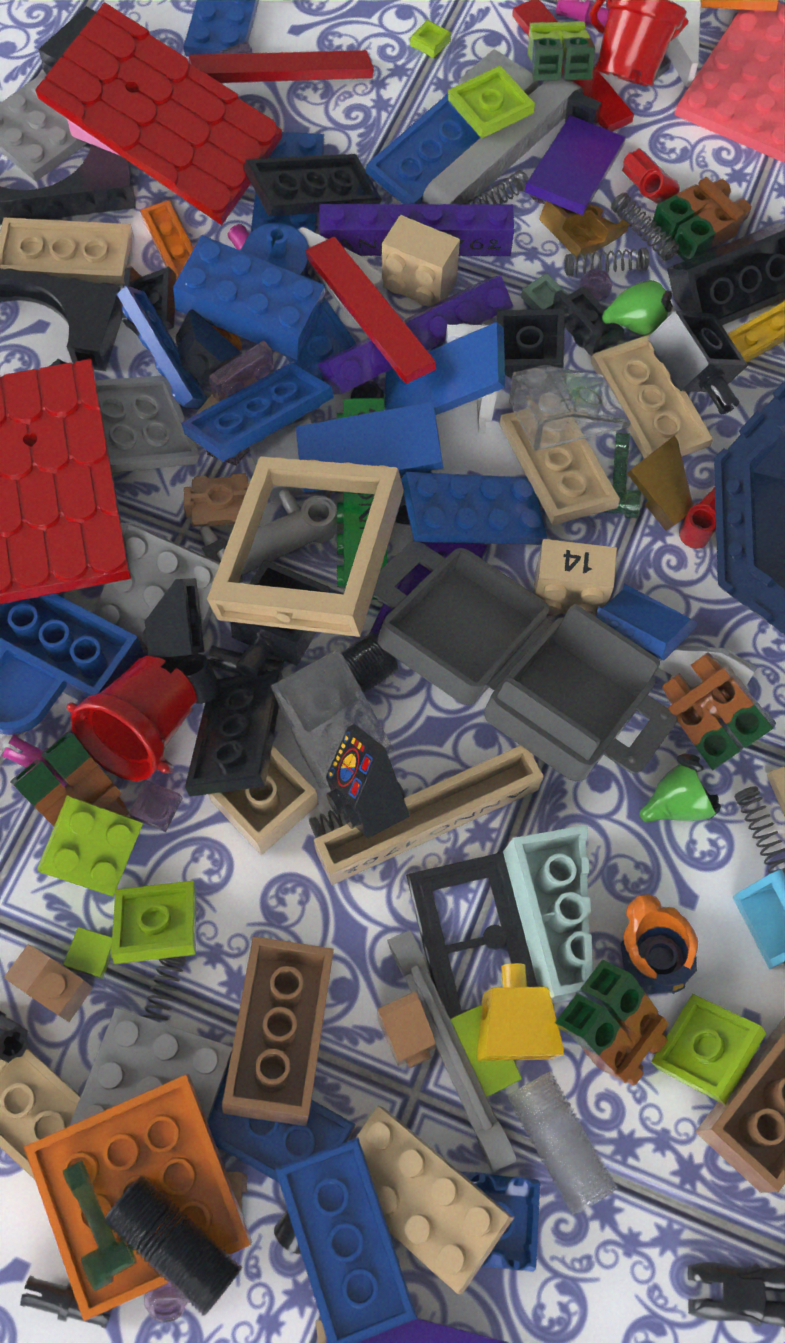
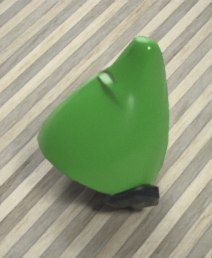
(640, 307)
(681, 795)

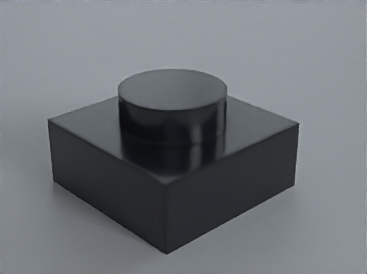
(583, 108)

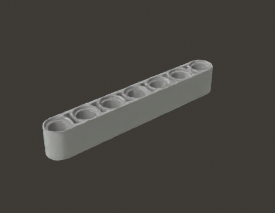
(499, 151)

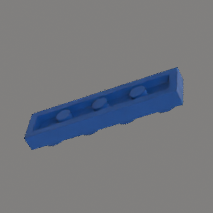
(158, 340)

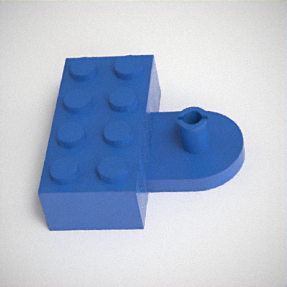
(254, 289)
(55, 649)

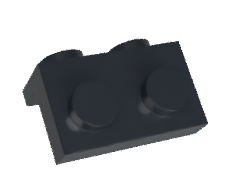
(159, 290)
(585, 320)

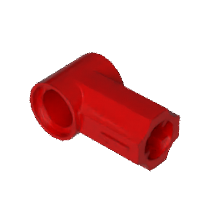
(649, 177)
(703, 515)

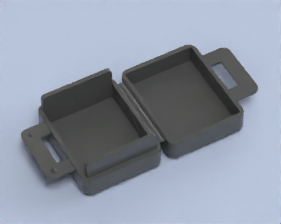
(555, 684)

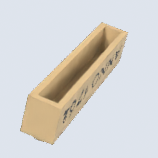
(433, 813)

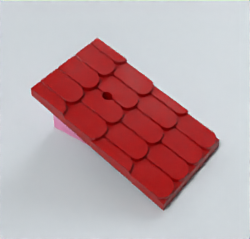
(158, 112)
(56, 485)

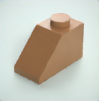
(48, 982)
(407, 1030)

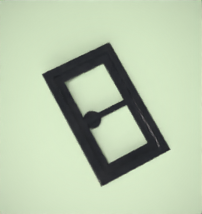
(494, 937)

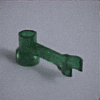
(629, 499)
(110, 1256)

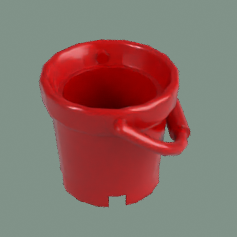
(636, 37)
(134, 719)

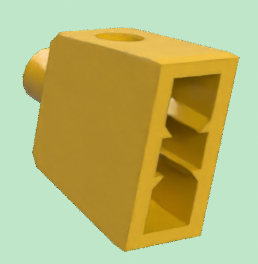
(518, 1021)

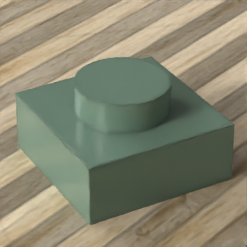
(541, 292)

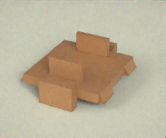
(215, 499)

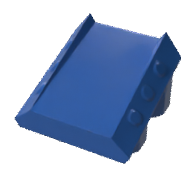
(646, 622)
(520, 1199)

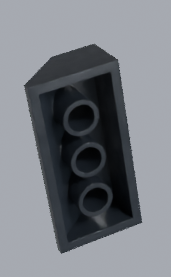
(734, 276)

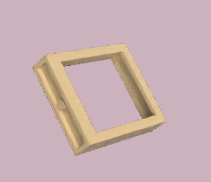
(302, 608)

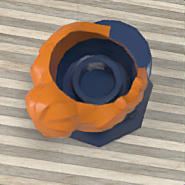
(658, 946)

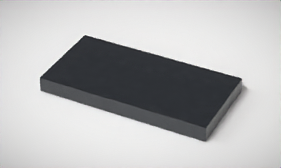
(304, 182)
(235, 736)

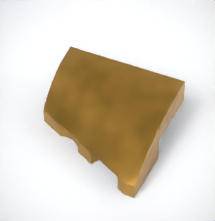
(581, 232)
(664, 484)

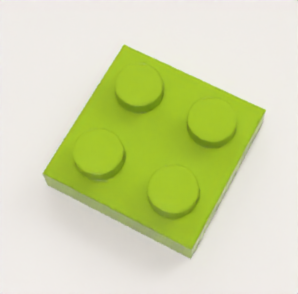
(491, 101)
(89, 846)
(154, 922)
(709, 1048)

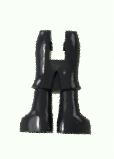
(742, 1293)

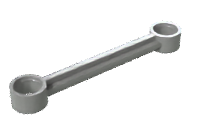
(487, 1129)

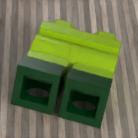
(557, 44)

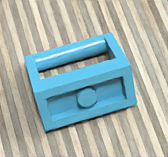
(764, 914)

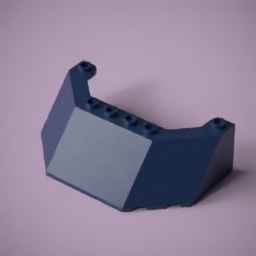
(753, 513)

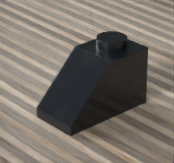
(202, 348)
(175, 622)

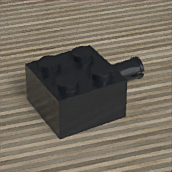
(699, 356)
(275, 641)

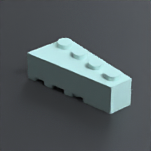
(554, 906)

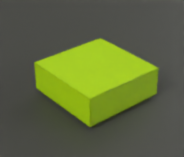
(430, 38)
(89, 953)

